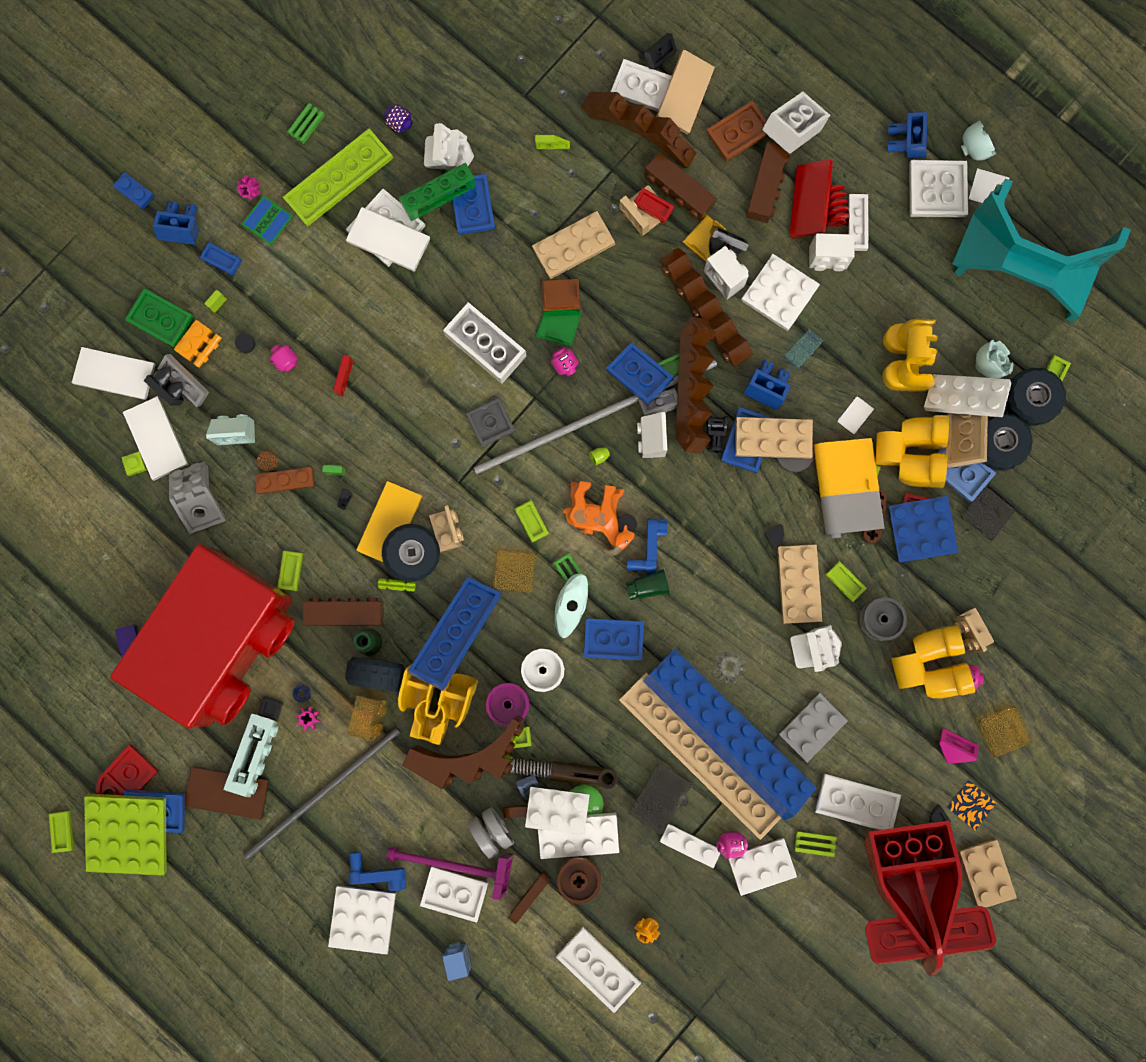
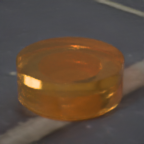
(267, 461)

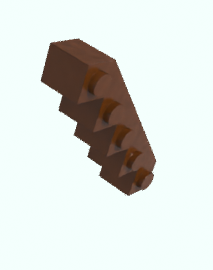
(705, 305)
(693, 385)

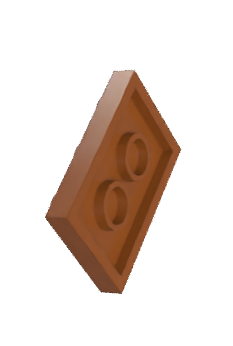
(738, 131)

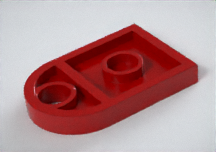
(127, 771)

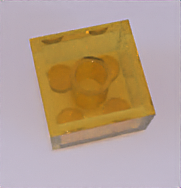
(367, 717)

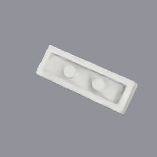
(858, 220)
(690, 845)

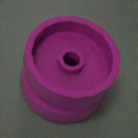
(507, 692)

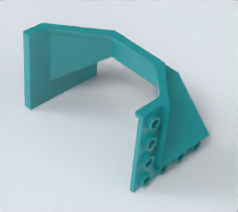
(995, 245)

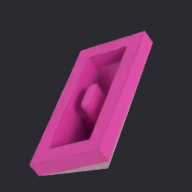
(956, 748)

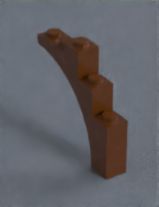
(637, 118)
(442, 768)

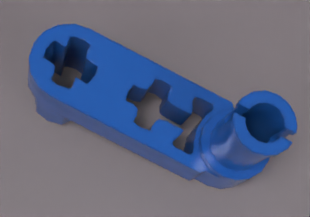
(655, 528)
(394, 876)

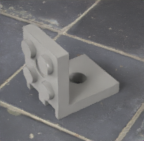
(191, 491)

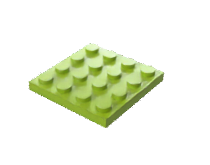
(125, 834)

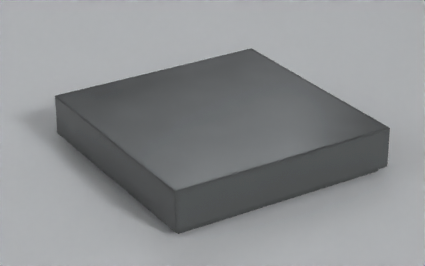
(490, 422)

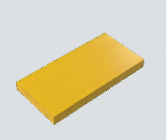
(393, 509)

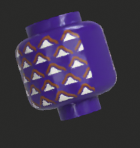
(398, 118)

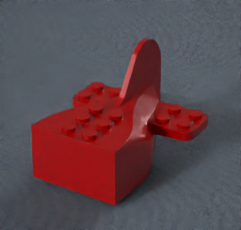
(921, 884)

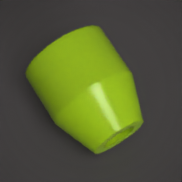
(599, 455)

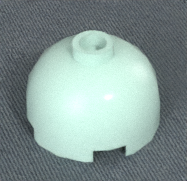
(977, 143)
(993, 360)

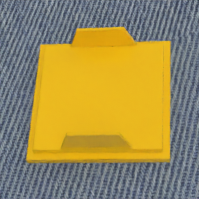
(699, 238)

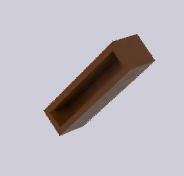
(767, 183)
(679, 186)
(343, 613)

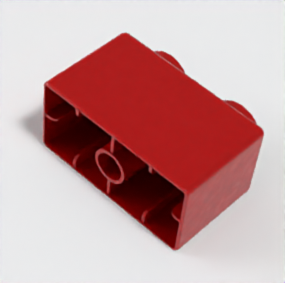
(205, 640)

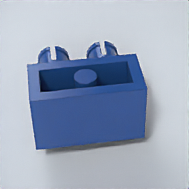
(916, 132)
(176, 227)
(766, 388)

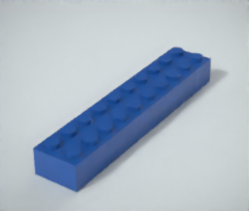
(730, 735)

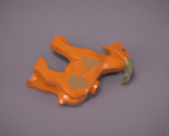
(598, 518)

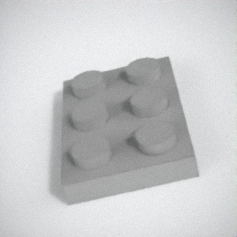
(813, 727)

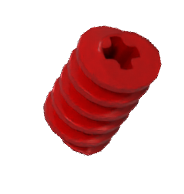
(835, 209)

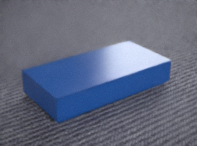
(220, 259)

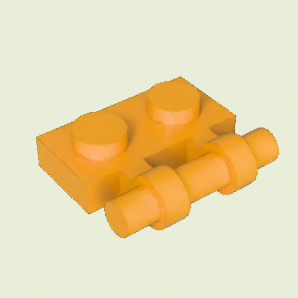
(194, 340)

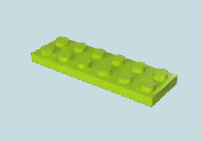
(338, 177)

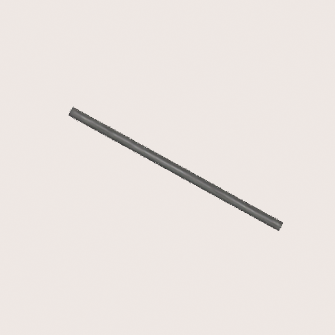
(321, 793)

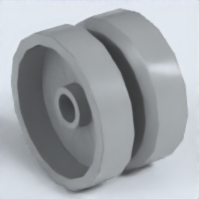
(490, 832)

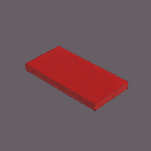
(811, 199)

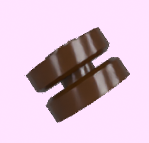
(577, 891)

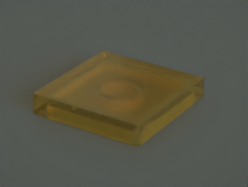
(514, 571)
(1005, 731)

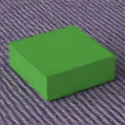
(334, 470)

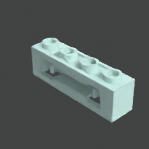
(258, 724)

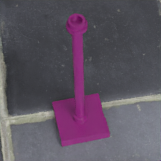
(500, 874)

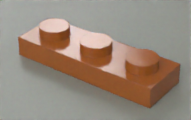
(284, 480)

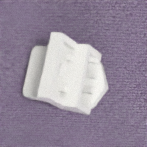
(446, 149)
(817, 648)

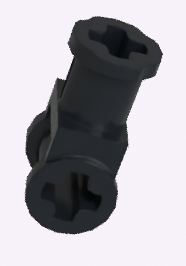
(716, 431)

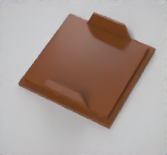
(561, 294)

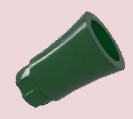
(648, 586)
(374, 642)

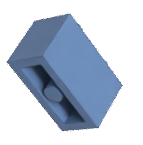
(457, 961)

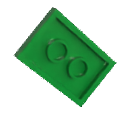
(159, 318)

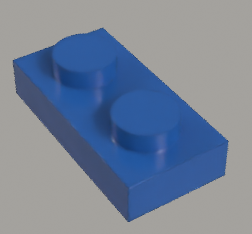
(133, 191)

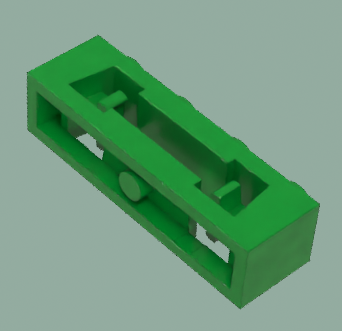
(438, 192)

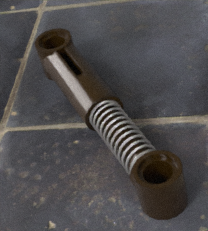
(565, 772)

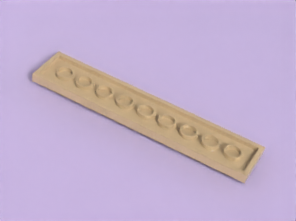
(700, 758)

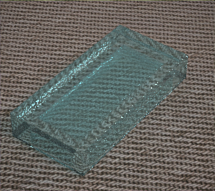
(803, 349)

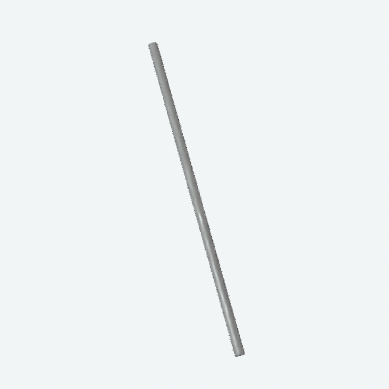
(566, 429)

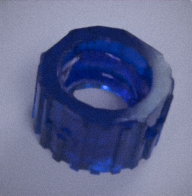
(297, 689)

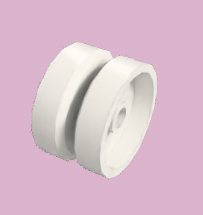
(531, 672)

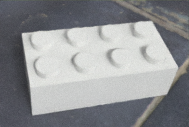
(484, 343)

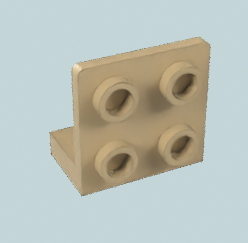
(640, 220)
(446, 530)
(973, 631)

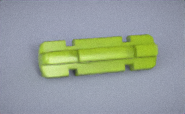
(393, 584)

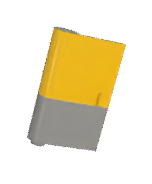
(848, 487)

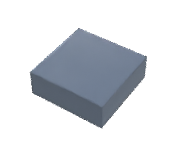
(525, 784)

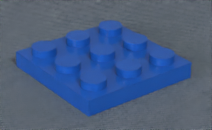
(923, 529)

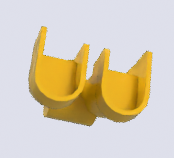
(914, 340)
(920, 433)
(940, 682)
(453, 704)

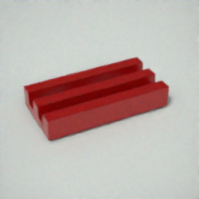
(343, 375)

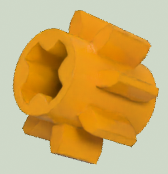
(647, 930)

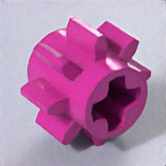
(248, 187)
(302, 721)

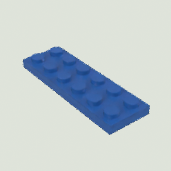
(454, 633)

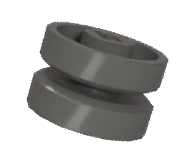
(892, 614)

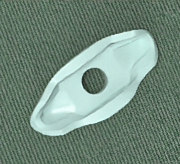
(576, 590)

